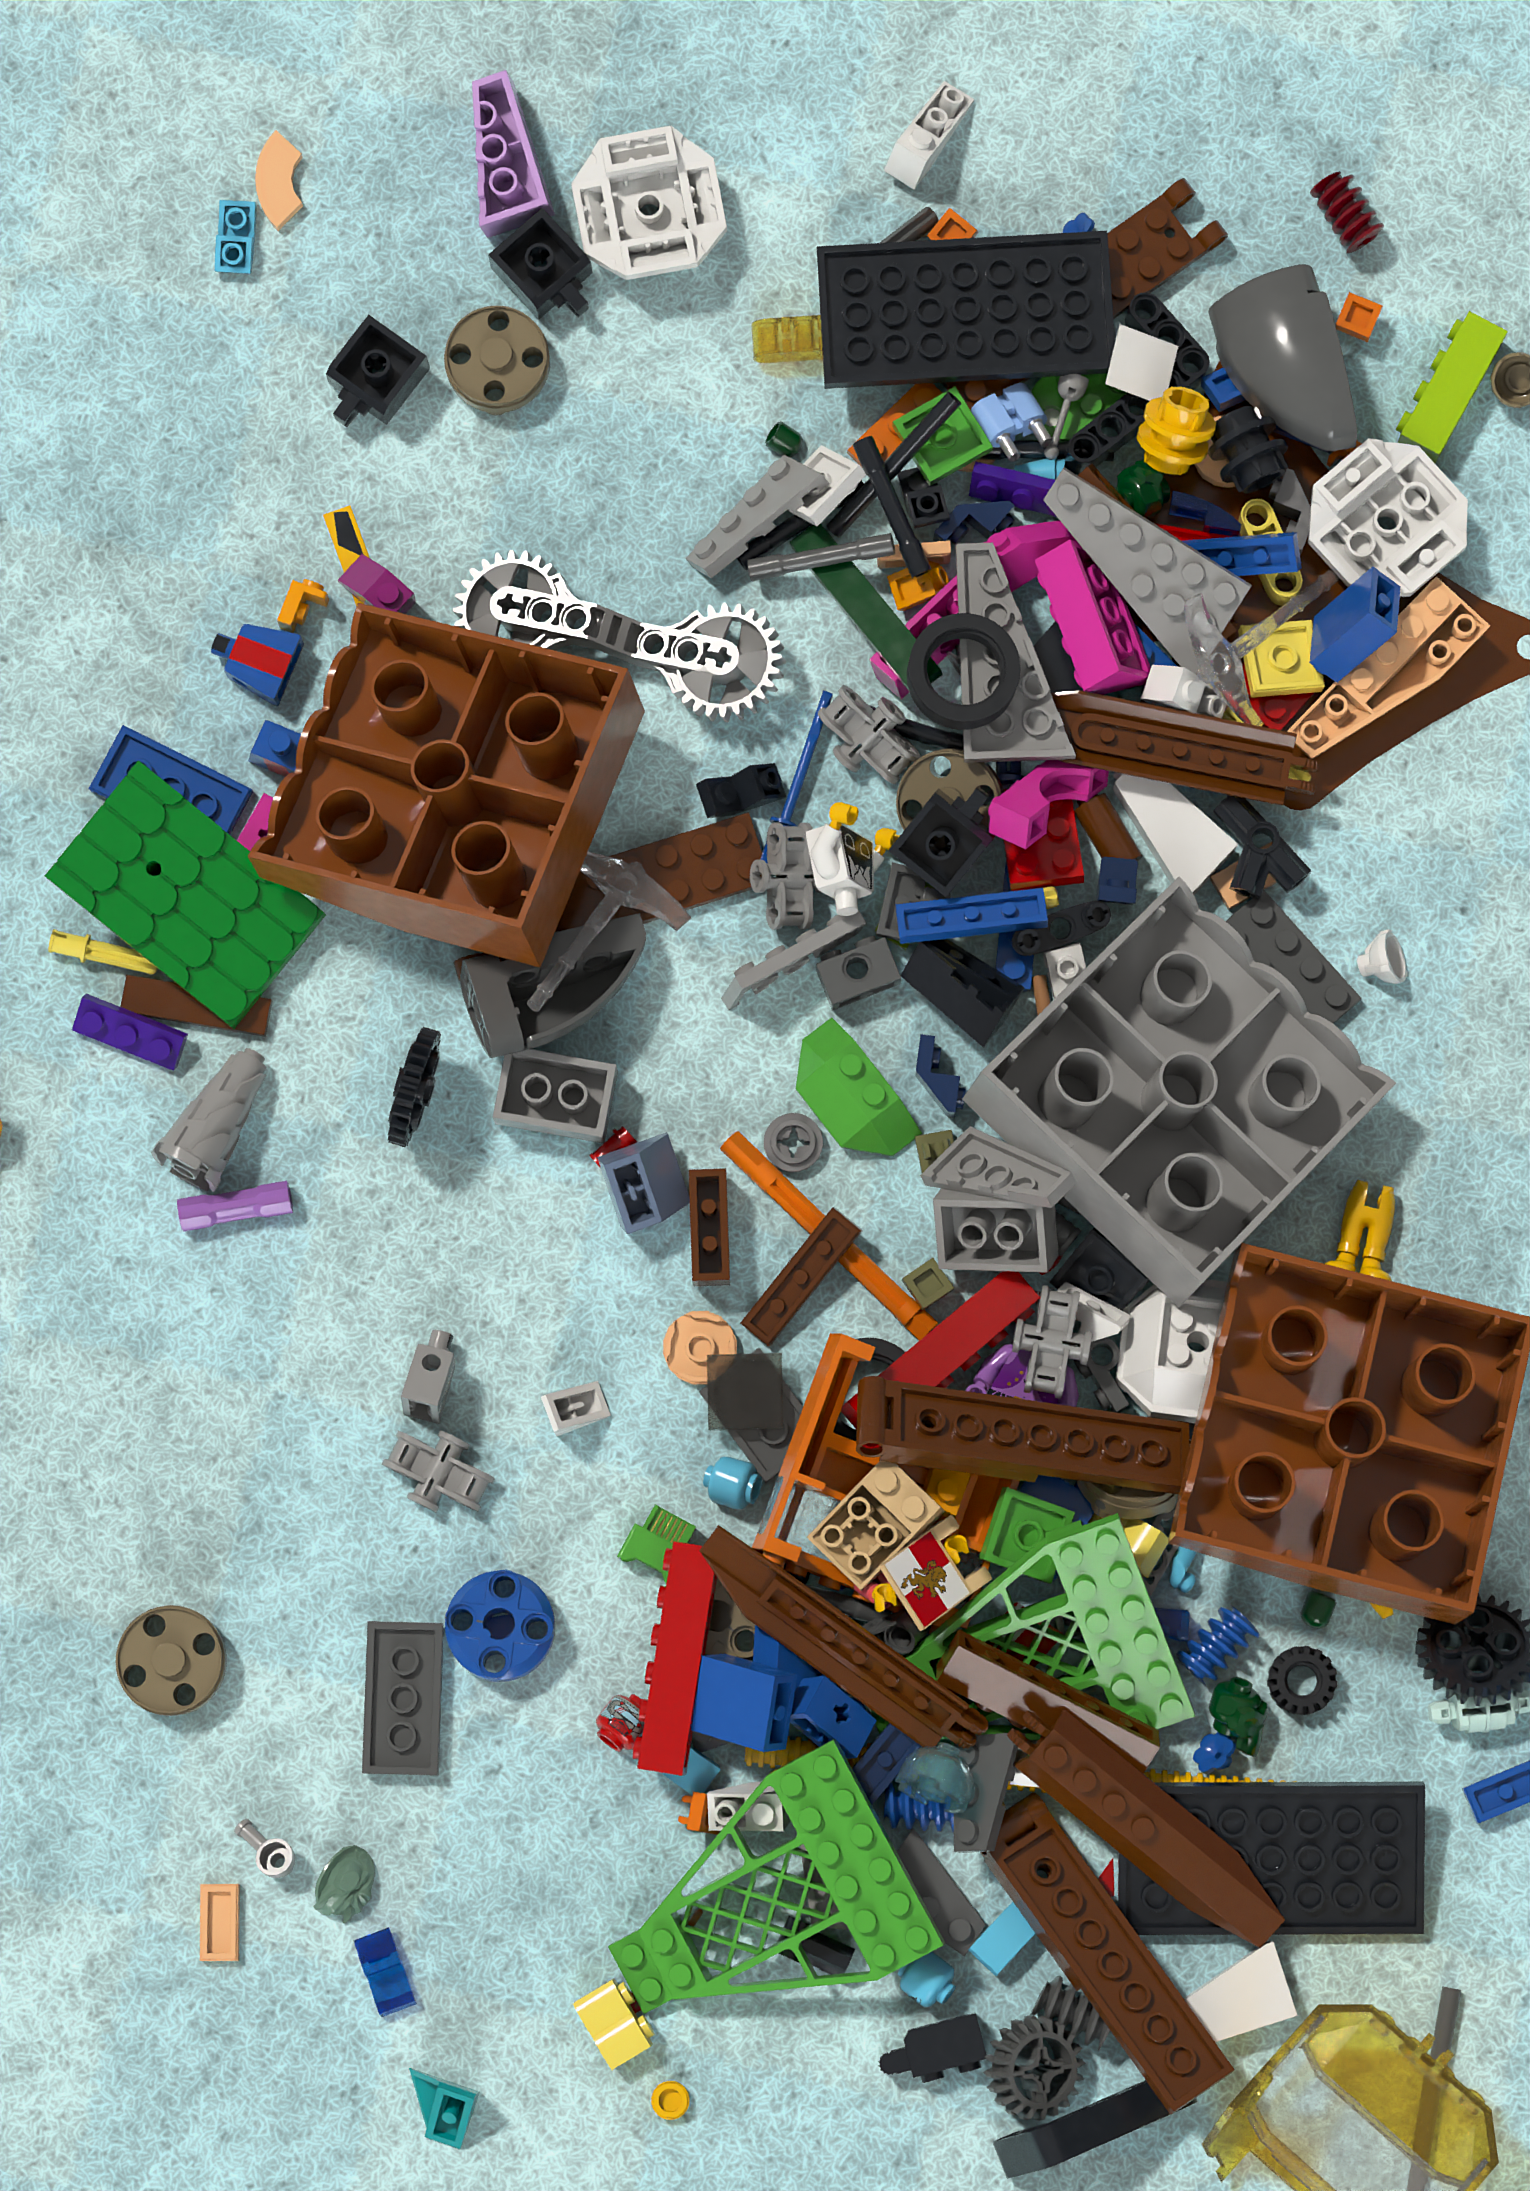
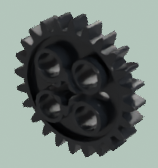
(414, 1087)
(1477, 1651)

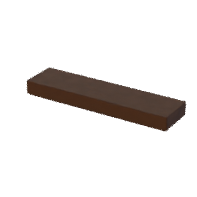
(172, 1003)
(801, 1276)

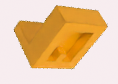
(915, 591)
(295, 608)

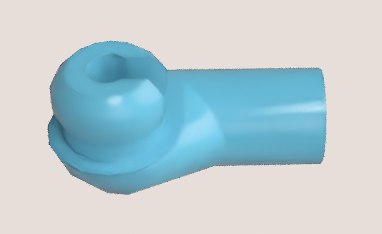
(1179, 1576)

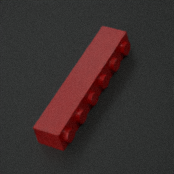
(961, 1336)
(675, 1671)

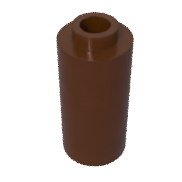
(1106, 828)

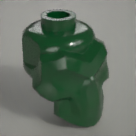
(1143, 488)
(1239, 1713)

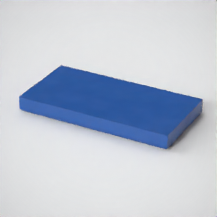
(205, 788)

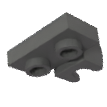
(902, 888)

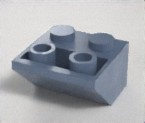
(644, 1182)

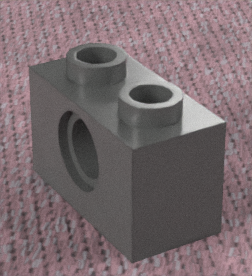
(843, 989)

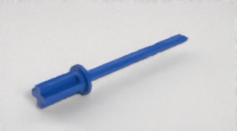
(802, 769)

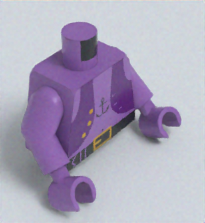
(1005, 1375)

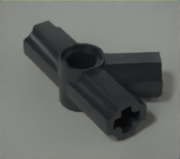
(1254, 862)

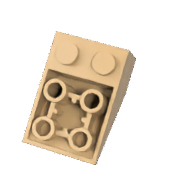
(875, 1522)

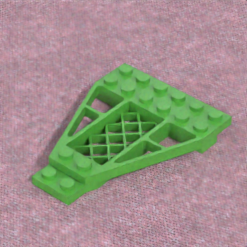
(1113, 1614)
(854, 1863)

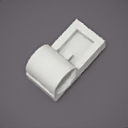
(1063, 966)

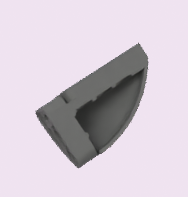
(499, 991)

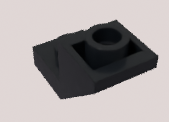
(922, 502)
(742, 791)

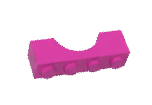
(1023, 809)

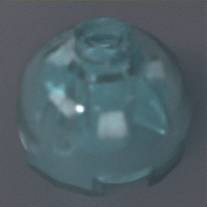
(937, 1776)

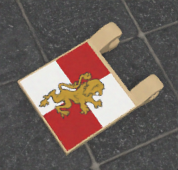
(928, 1577)

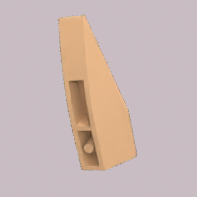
(1428, 642)

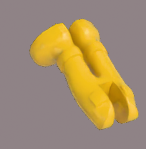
(1379, 1226)

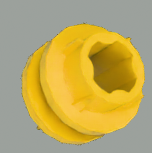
(1176, 430)

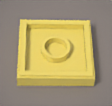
(1282, 662)

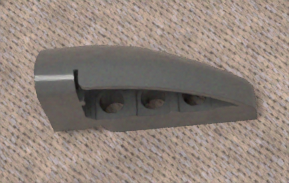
(1287, 355)

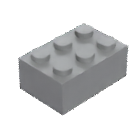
(555, 1095)
(993, 1233)

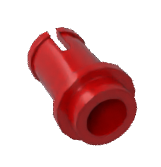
(618, 1140)

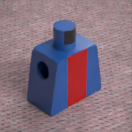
(260, 659)
(275, 748)

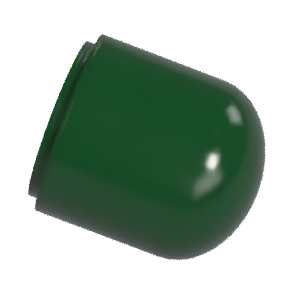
(784, 440)
(1317, 1609)

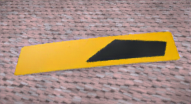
(345, 537)

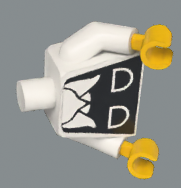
(844, 859)

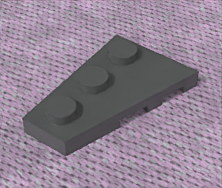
(992, 1769)
(945, 1902)

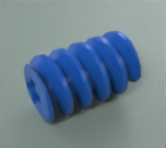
(1217, 1644)
(899, 1805)

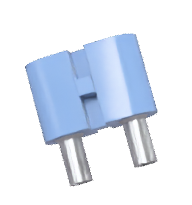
(1010, 415)

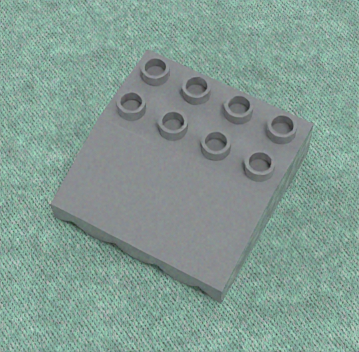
(1178, 1091)

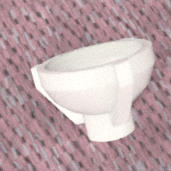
(1384, 959)

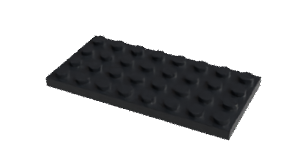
(965, 309)
(1321, 1850)

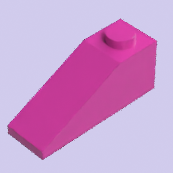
(1023, 544)

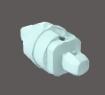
(1480, 1718)

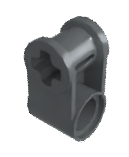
(897, 1631)

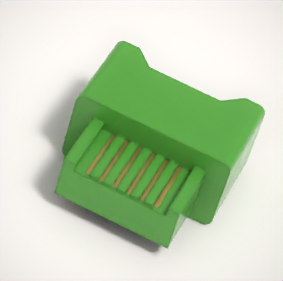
(650, 1541)

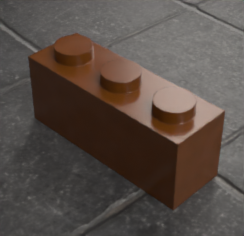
(709, 1227)

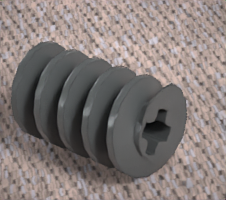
(1071, 2011)

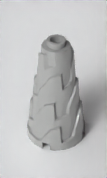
(211, 1124)

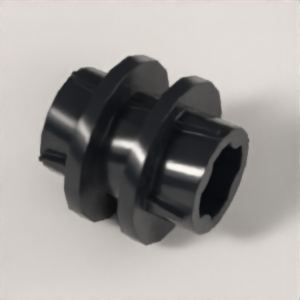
(1250, 454)

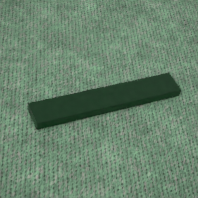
(864, 606)

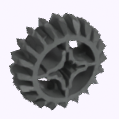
(1023, 2051)

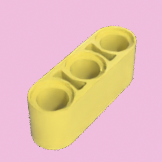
(1270, 526)

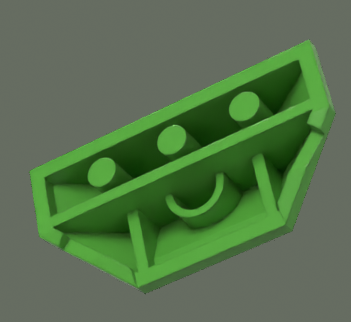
(851, 1094)

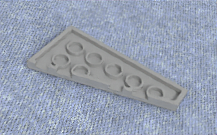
(1146, 564)
(1031, 724)

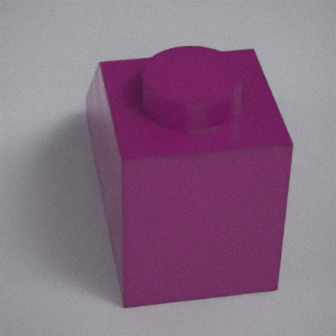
(377, 586)

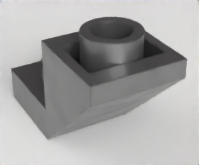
(1292, 503)

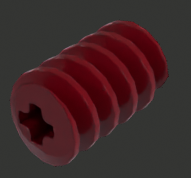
(1346, 211)

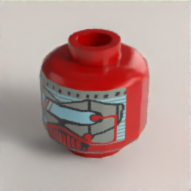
(620, 1722)

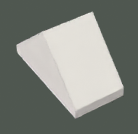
(575, 1407)

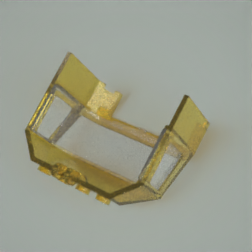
(1358, 2111)

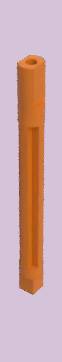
(804, 1212)

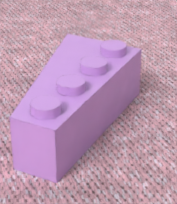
(508, 167)

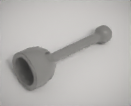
(1070, 388)

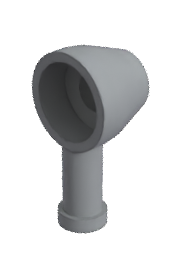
(267, 1850)

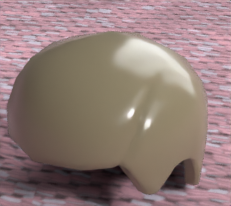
(1512, 380)

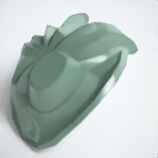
(345, 1883)

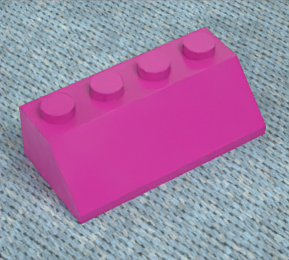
(1092, 621)

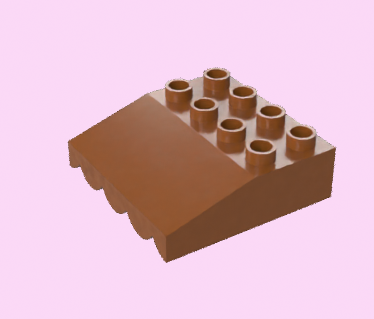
(451, 783)
(1352, 1434)

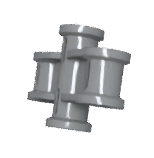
(858, 726)
(789, 888)
(1050, 1354)
(427, 1465)

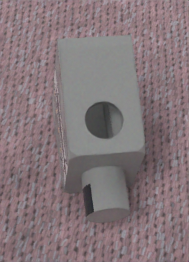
(427, 1390)

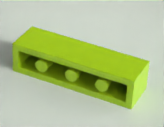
(1452, 385)

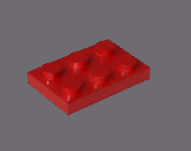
(1052, 858)

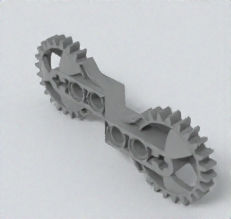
(626, 637)

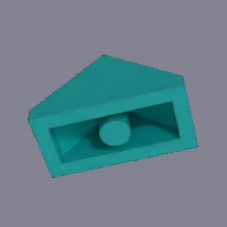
(444, 2107)

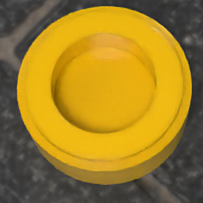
(670, 2100)

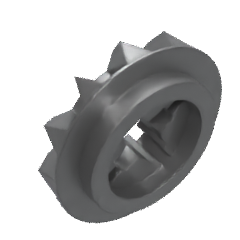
(806, 1131)

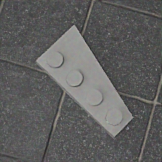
(754, 514)
(793, 958)
(997, 1170)

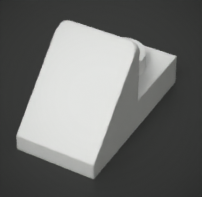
(1096, 1314)

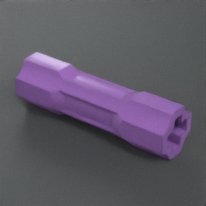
(207, 1210)

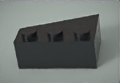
(962, 987)

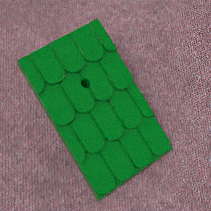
(184, 895)

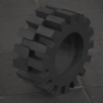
(1324, 1673)

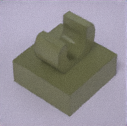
(932, 1146)
(927, 1284)

